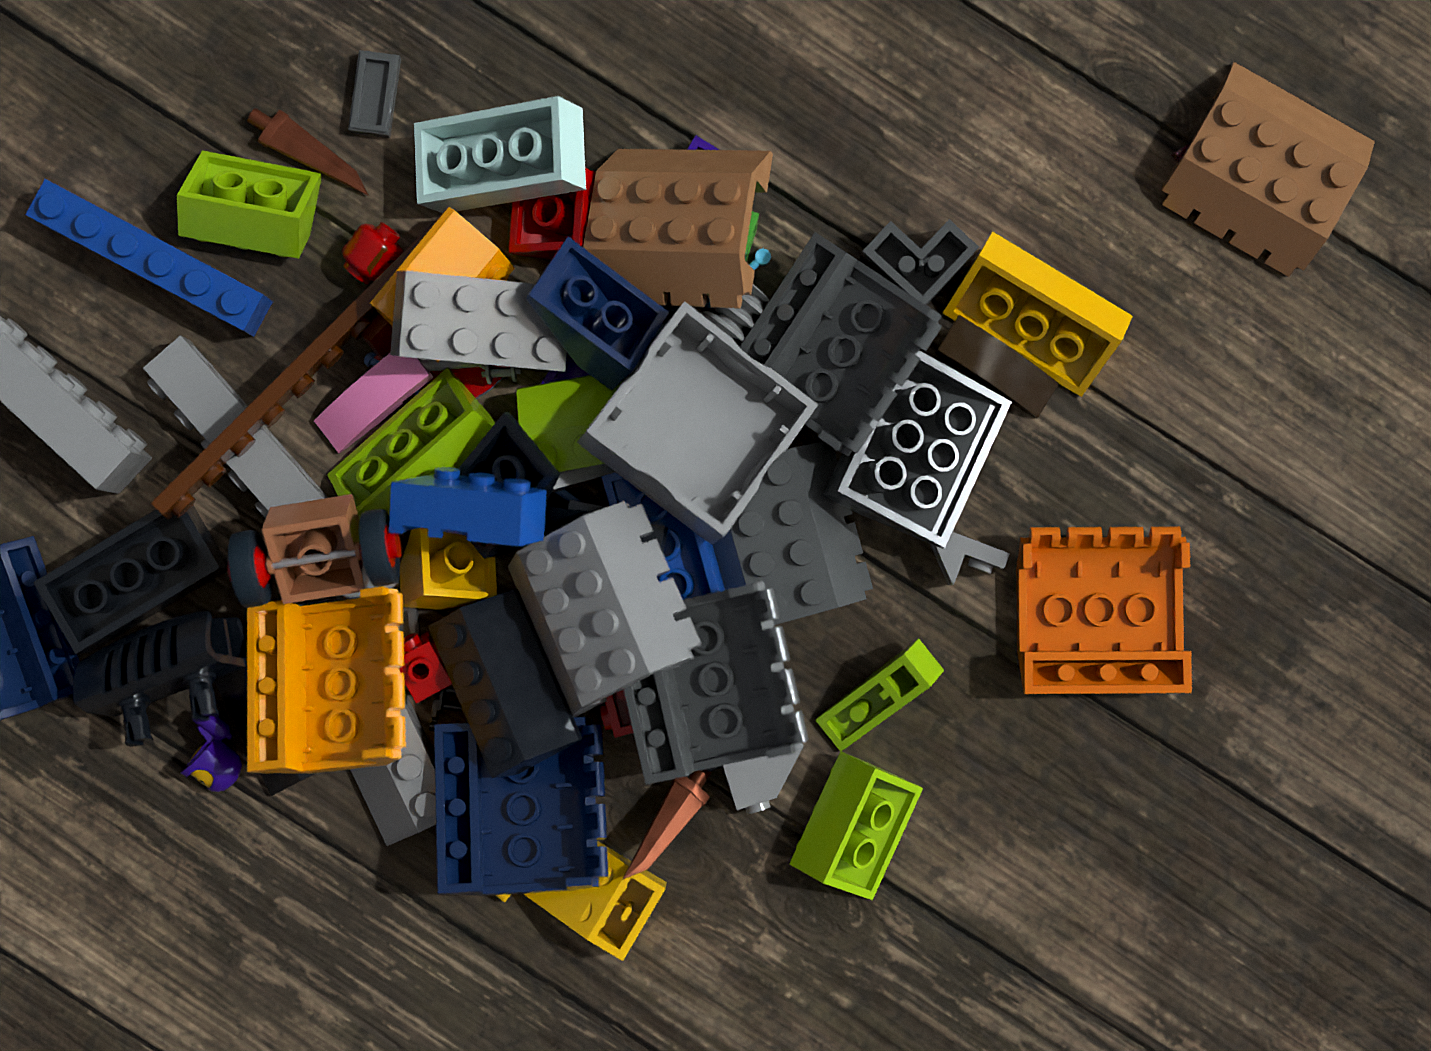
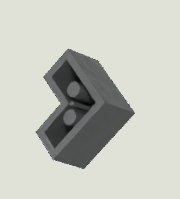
(919, 270)

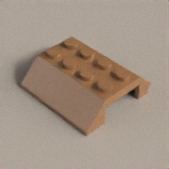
(1268, 171)
(678, 221)

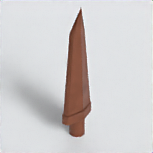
(293, 141)
(676, 810)

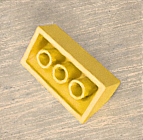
(1039, 313)

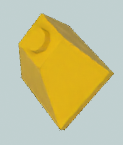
(444, 572)

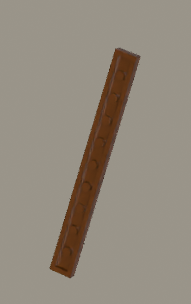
(267, 407)

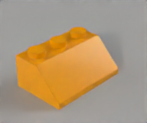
(448, 249)

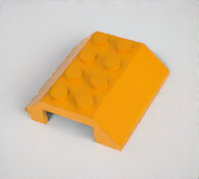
(325, 684)

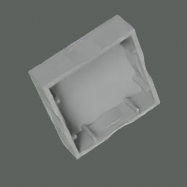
(697, 424)

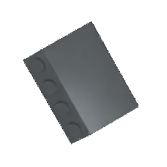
(922, 453)

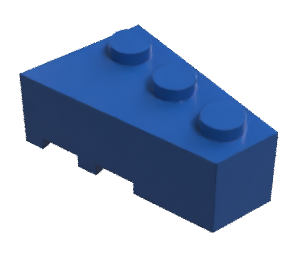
(469, 507)

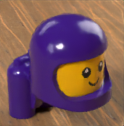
(214, 761)

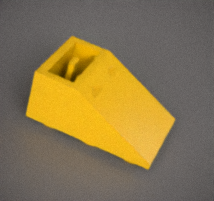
(608, 913)

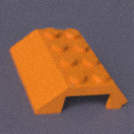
(1102, 611)

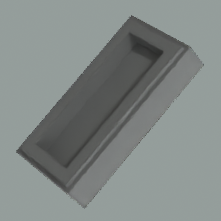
(374, 94)

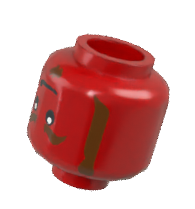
(371, 251)

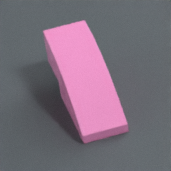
(371, 399)

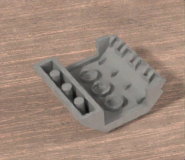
(601, 604)

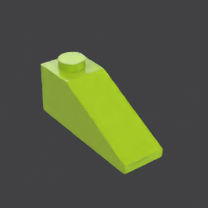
(880, 695)

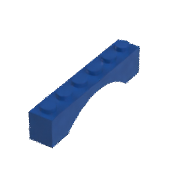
(149, 257)

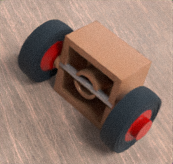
(314, 552)

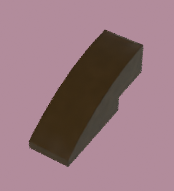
(996, 366)

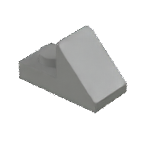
(981, 556)

